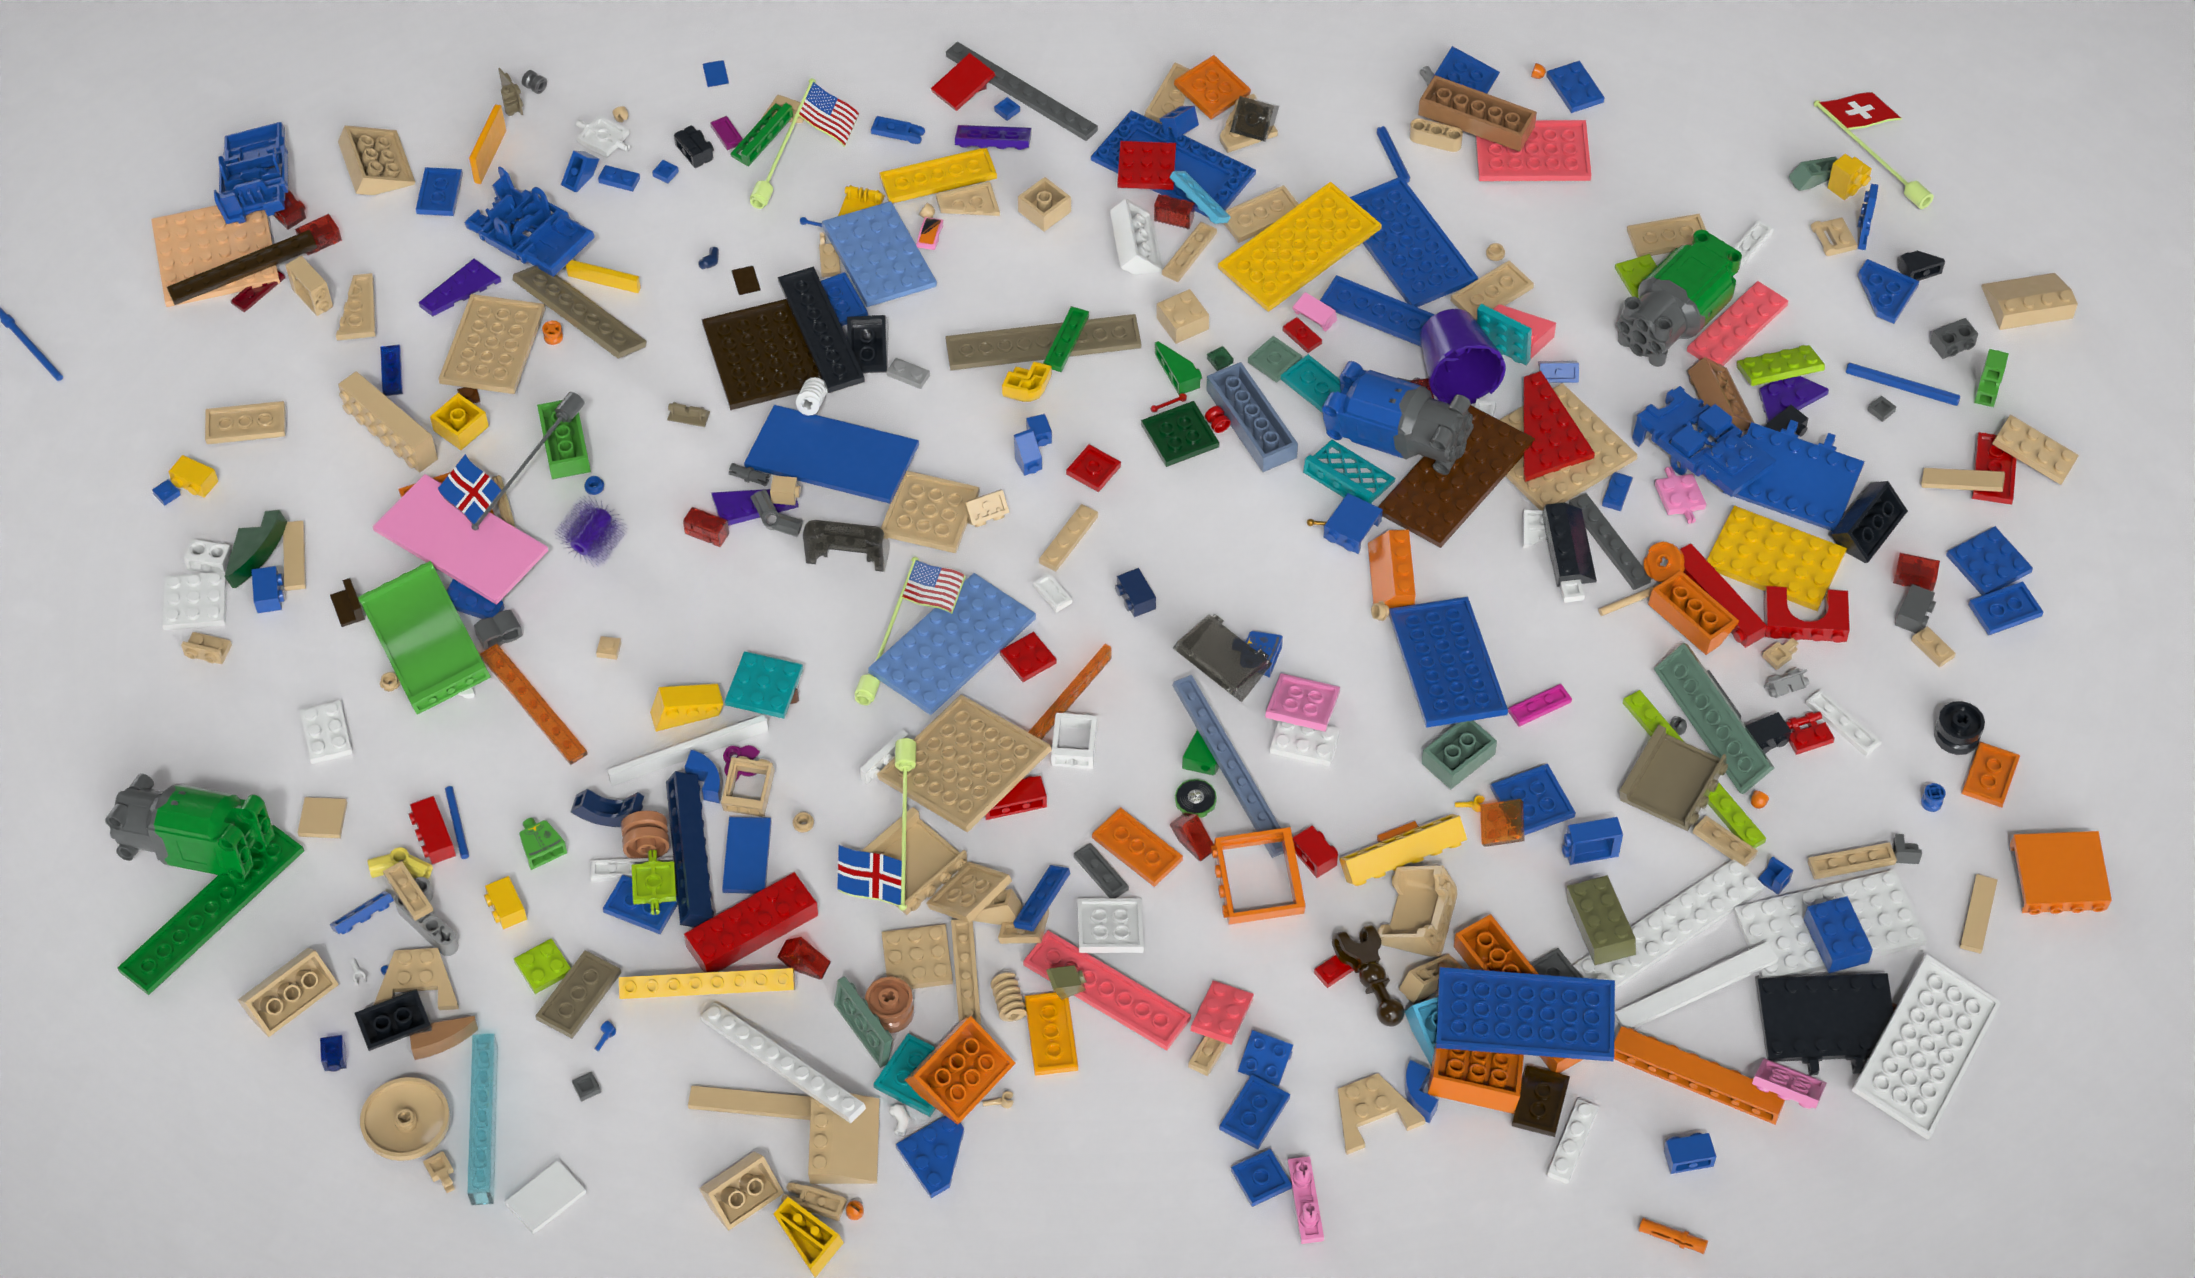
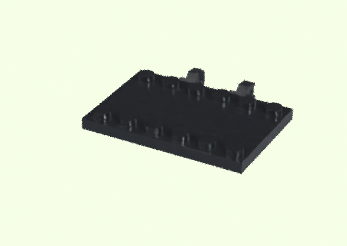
(1824, 1017)

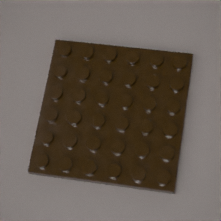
(759, 353)

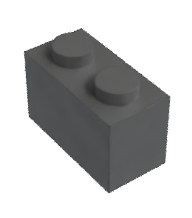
(1915, 609)

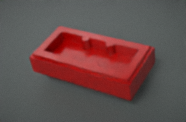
(1302, 335)

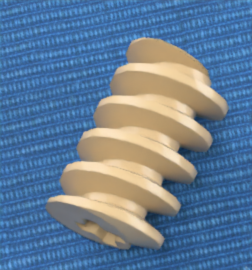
(1007, 997)

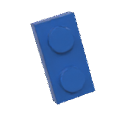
(619, 178)
(1617, 491)

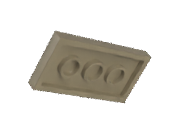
(578, 994)

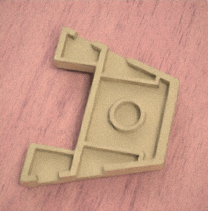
(418, 970)
(1369, 1101)

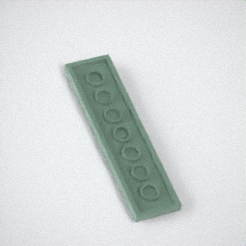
(1713, 717)

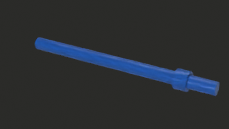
(8, 321)

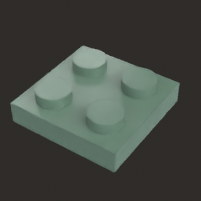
(1274, 358)

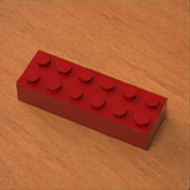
(751, 924)

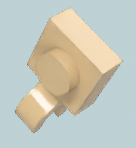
(1779, 655)
(440, 1168)

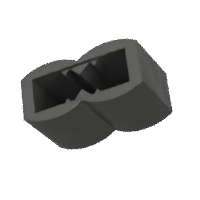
(498, 629)

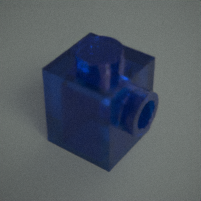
(333, 1053)

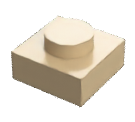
(608, 647)

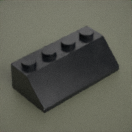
(1870, 521)
(1568, 543)

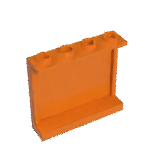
(2061, 872)

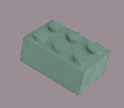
(1459, 752)

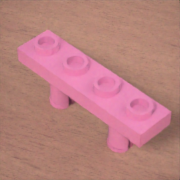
(1305, 1200)

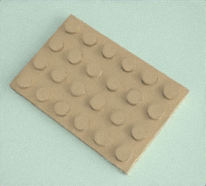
(492, 344)

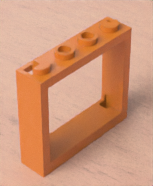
(1257, 838)

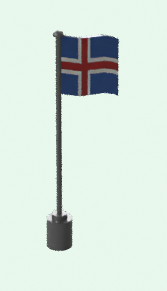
(475, 491)

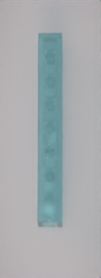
(482, 1119)

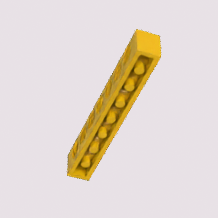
(706, 983)

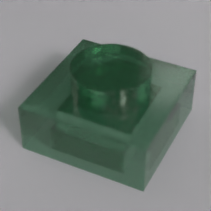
(1220, 358)

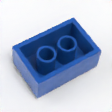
(1838, 934)

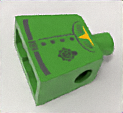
(541, 843)

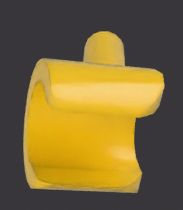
(1472, 804)

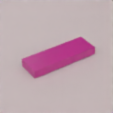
(1539, 705)

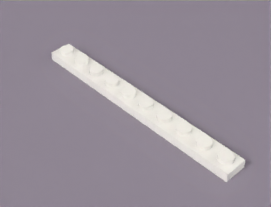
(783, 1062)

